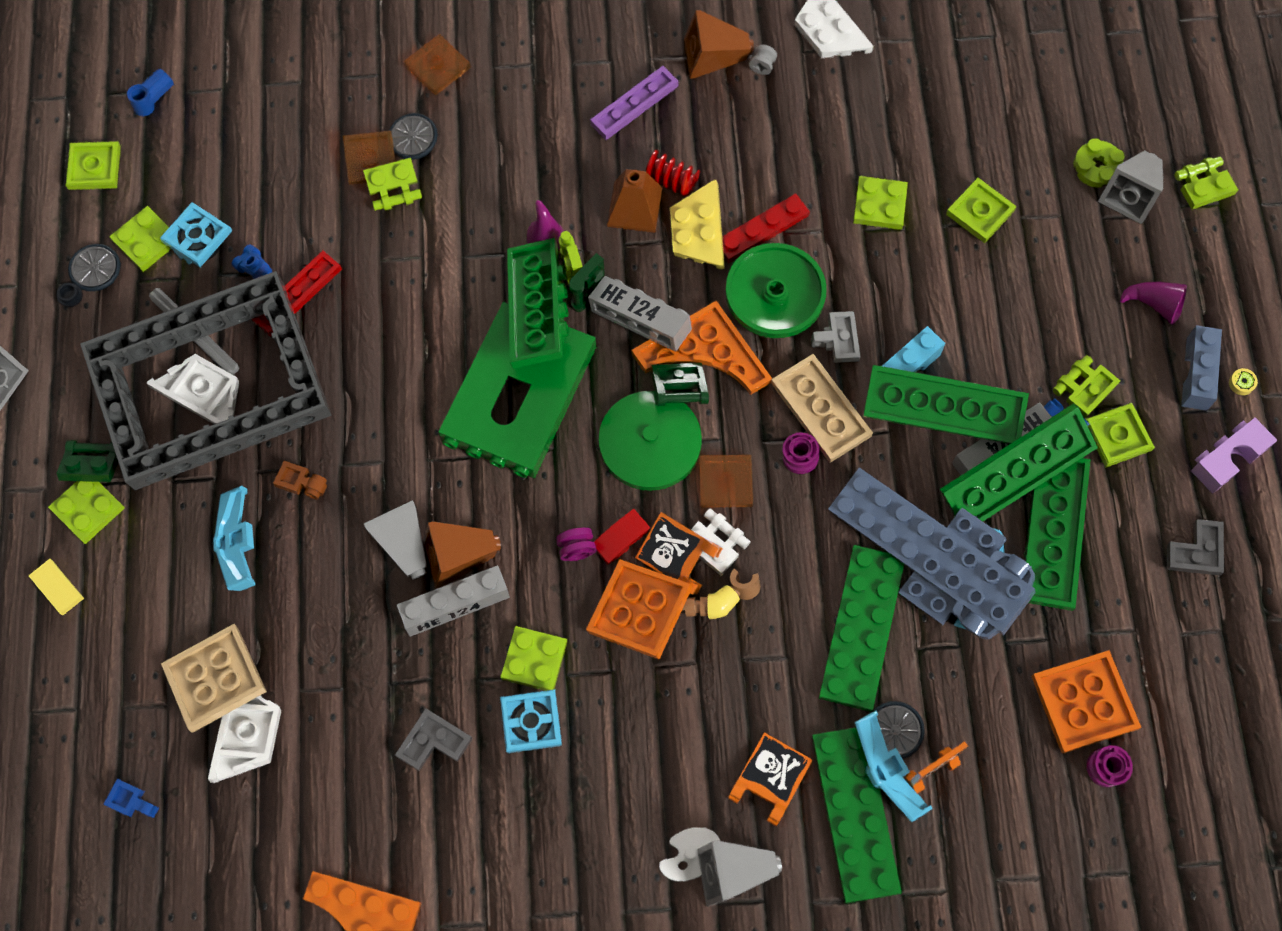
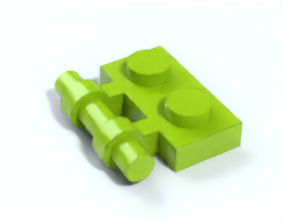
(389, 177)
(1208, 189)
(569, 254)
(1092, 390)

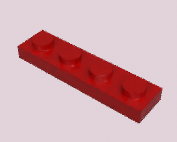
(764, 227)
(305, 285)

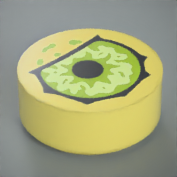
(1243, 381)

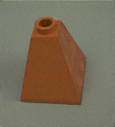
(714, 44)
(635, 202)
(457, 550)

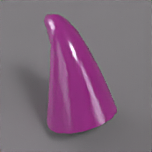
(544, 227)
(1162, 296)

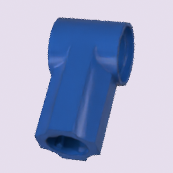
(146, 94)

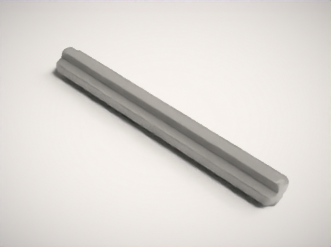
(214, 351)

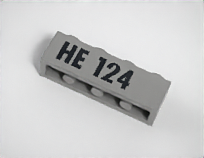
(640, 313)
(985, 448)
(453, 601)

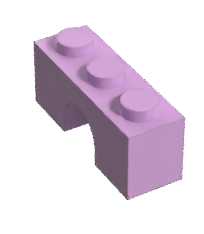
(1248, 441)

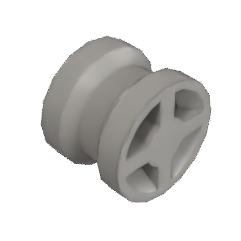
(763, 59)

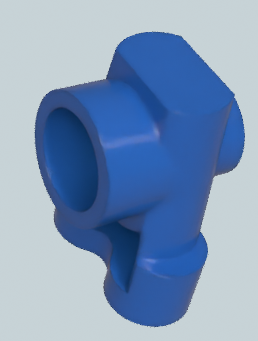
(251, 262)

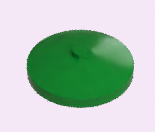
(775, 290)
(649, 443)

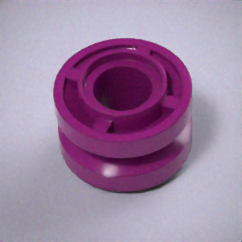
(800, 442)
(576, 544)
(1121, 765)

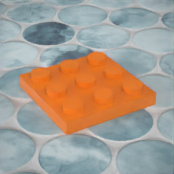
(639, 609)
(1085, 701)

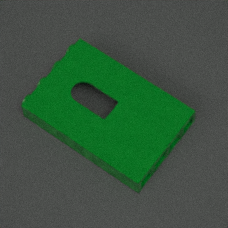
(528, 438)

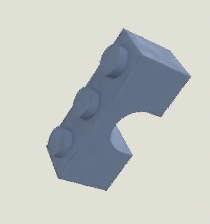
(1203, 352)

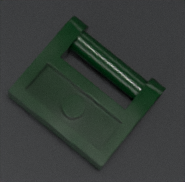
(585, 282)
(677, 378)
(87, 468)

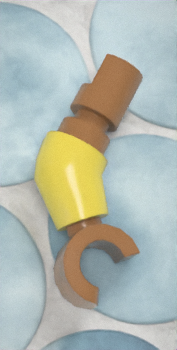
(722, 602)

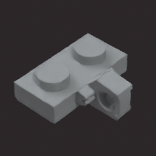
(839, 337)

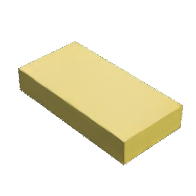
(56, 587)

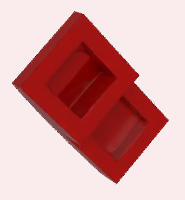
(620, 536)

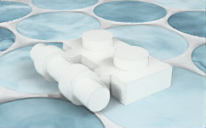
(735, 536)

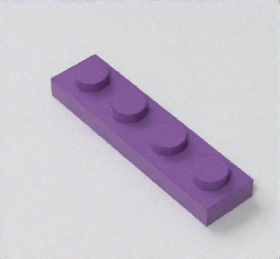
(634, 103)

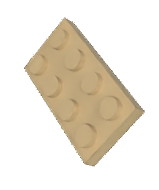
(821, 408)

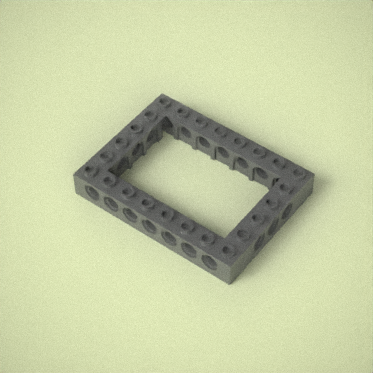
(183, 325)

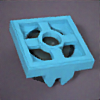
(198, 235)
(531, 722)

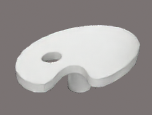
(687, 844)

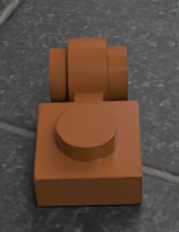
(295, 477)

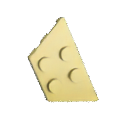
(698, 227)

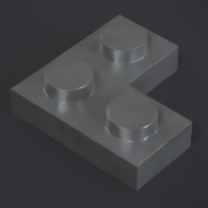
(1203, 556)
(432, 733)

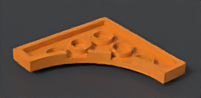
(713, 343)
(360, 906)

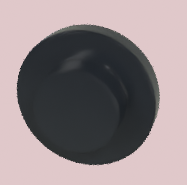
(69, 295)

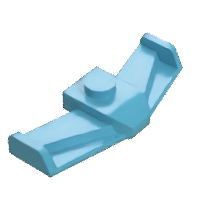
(233, 539)
(888, 768)

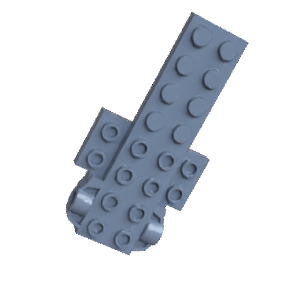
(953, 567)

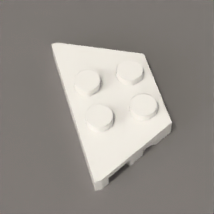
(830, 29)
(200, 388)
(245, 739)

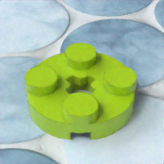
(1085, 162)

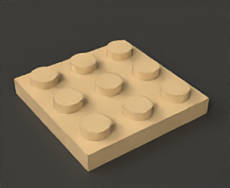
(213, 678)

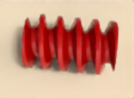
(670, 175)

